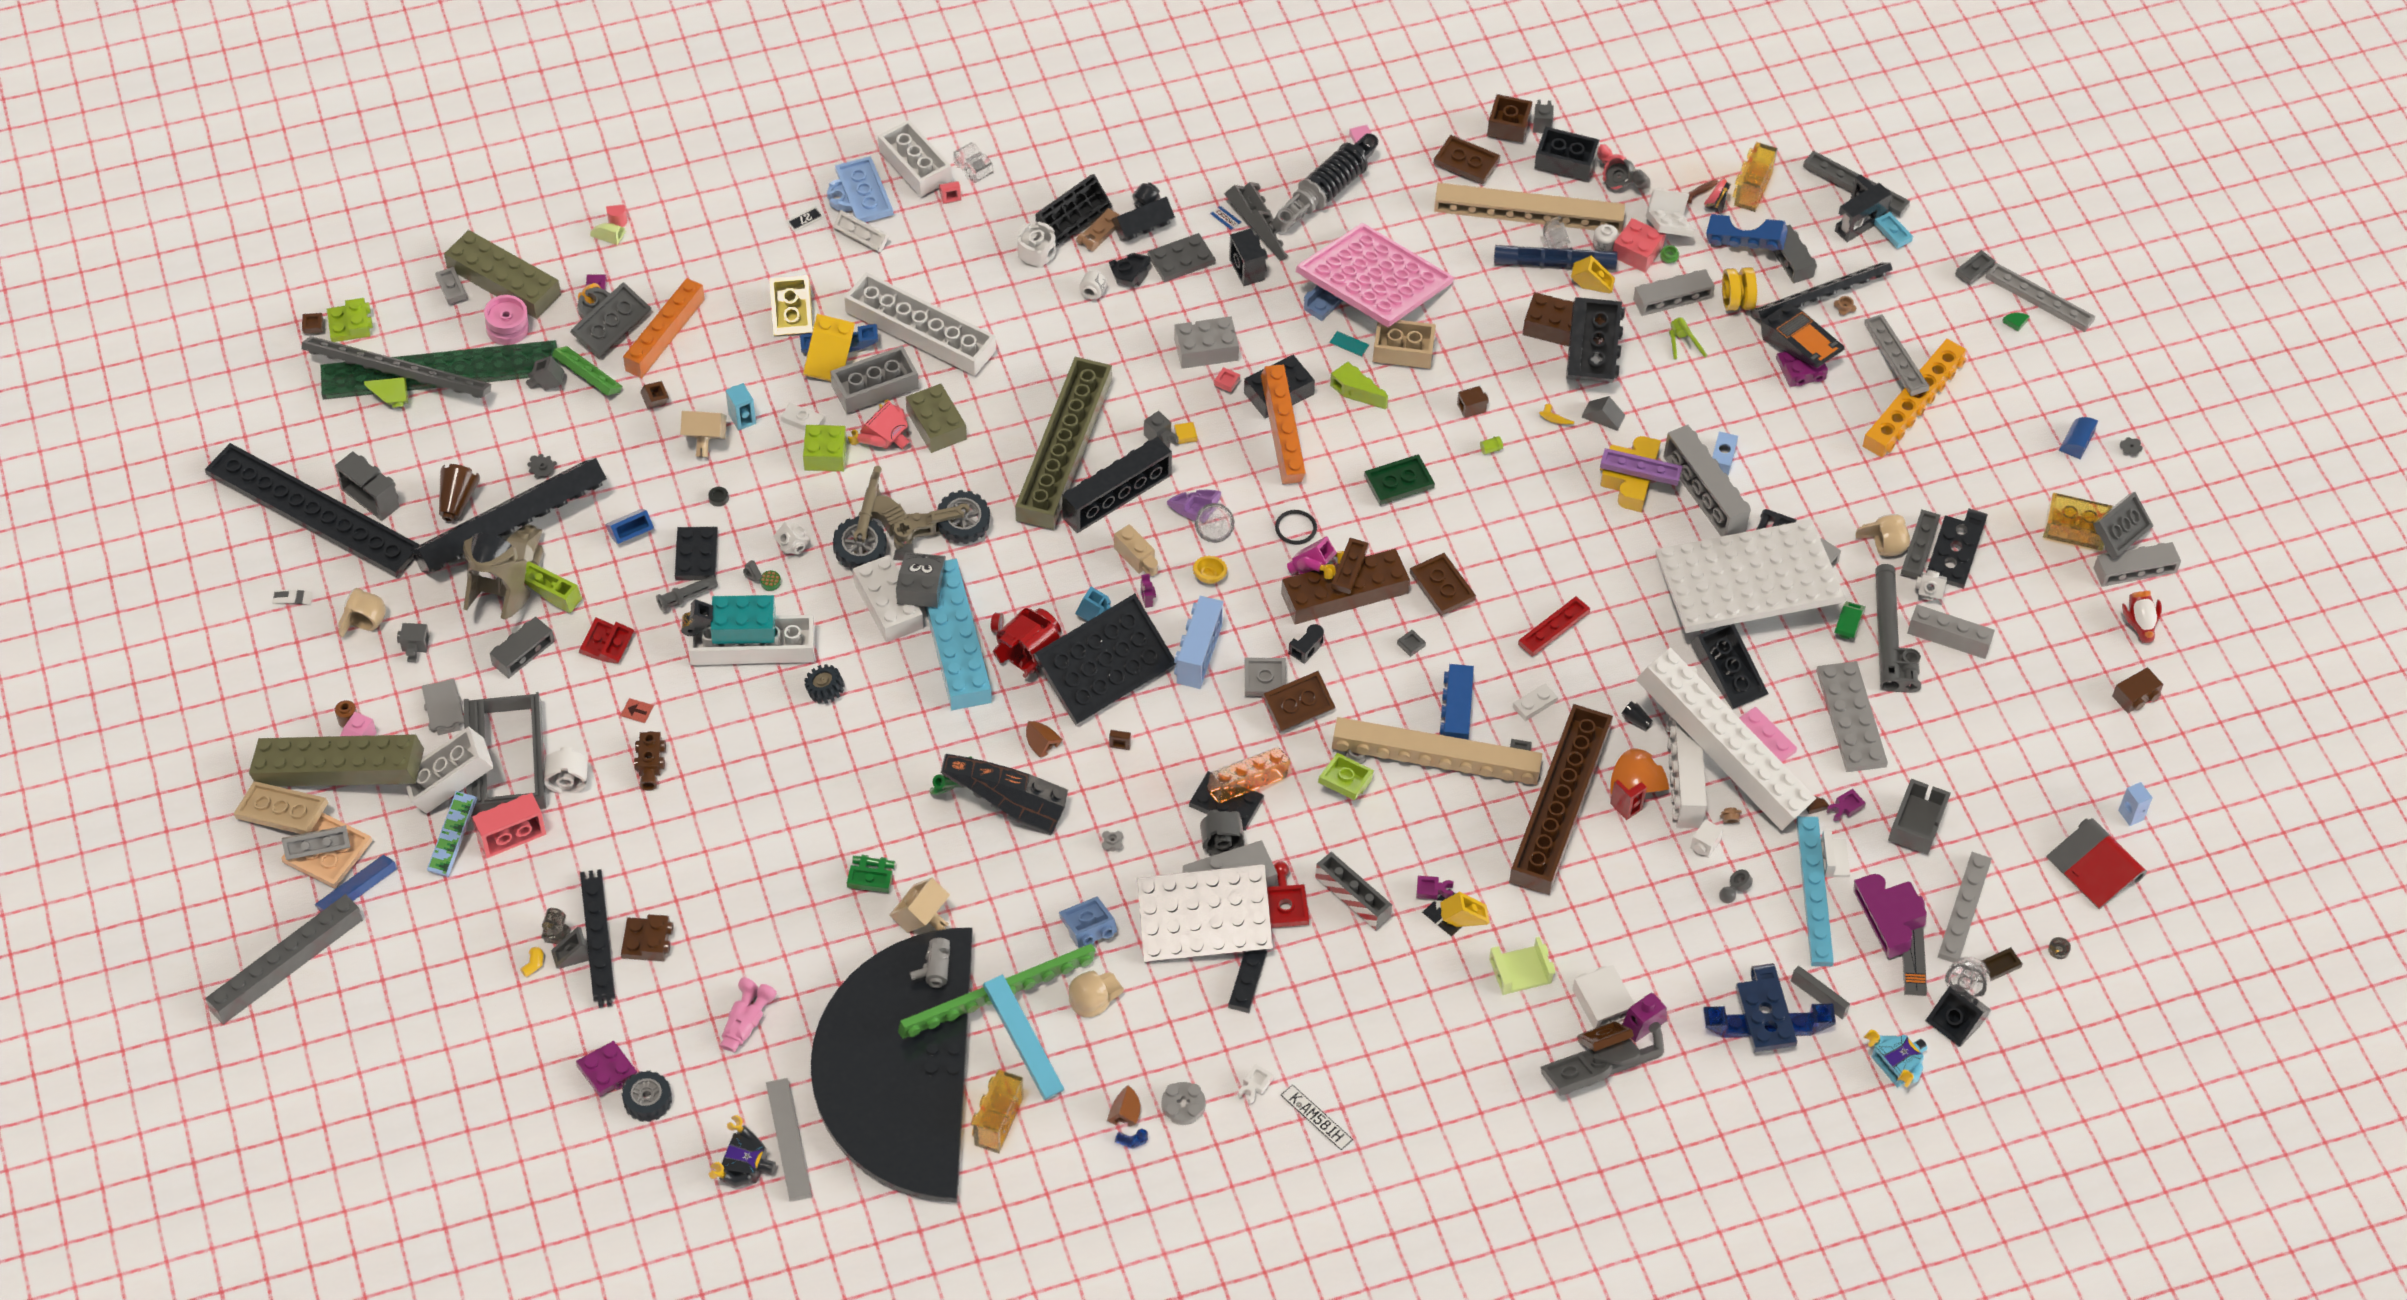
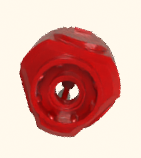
(1024, 636)

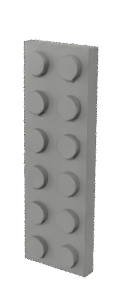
(1851, 716)

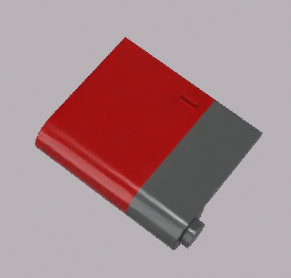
(2096, 863)

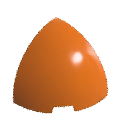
(1637, 767)

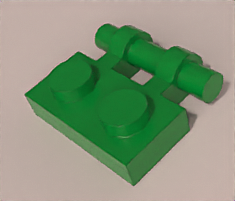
(870, 878)

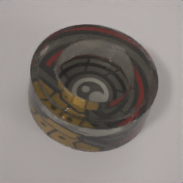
(2059, 948)

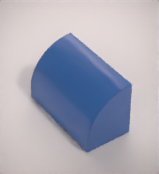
(2079, 437)
(629, 526)

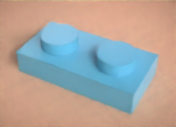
(1893, 230)

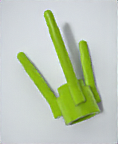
(1680, 329)

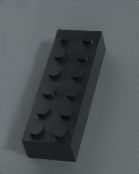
(1116, 484)

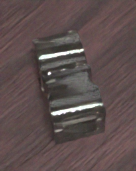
(553, 926)

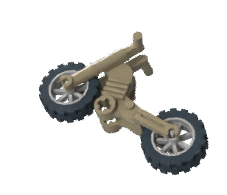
(948, 520)

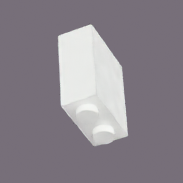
(1602, 996)

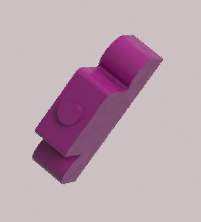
(1891, 912)

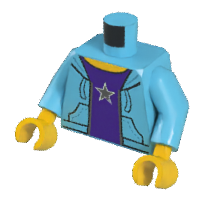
(1898, 1057)

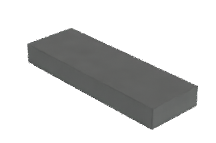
(1819, 991)

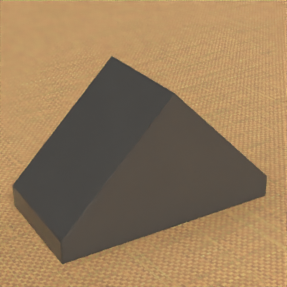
(1604, 412)
(570, 950)

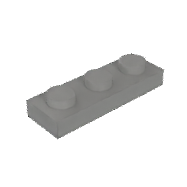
(316, 842)

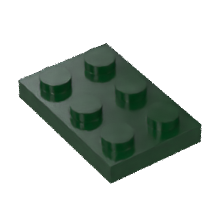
(1399, 479)

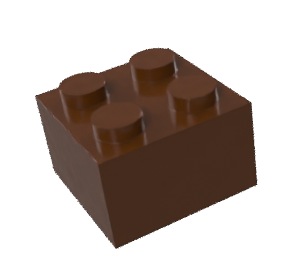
(1509, 118)

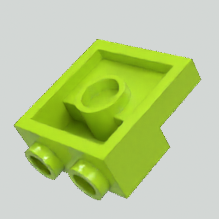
(350, 320)
(1346, 776)

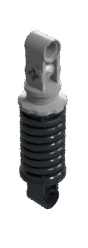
(1327, 181)

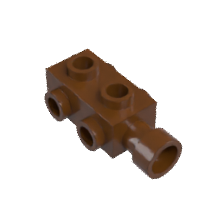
(649, 758)

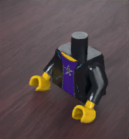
(743, 1158)

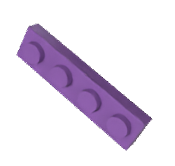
(1641, 467)

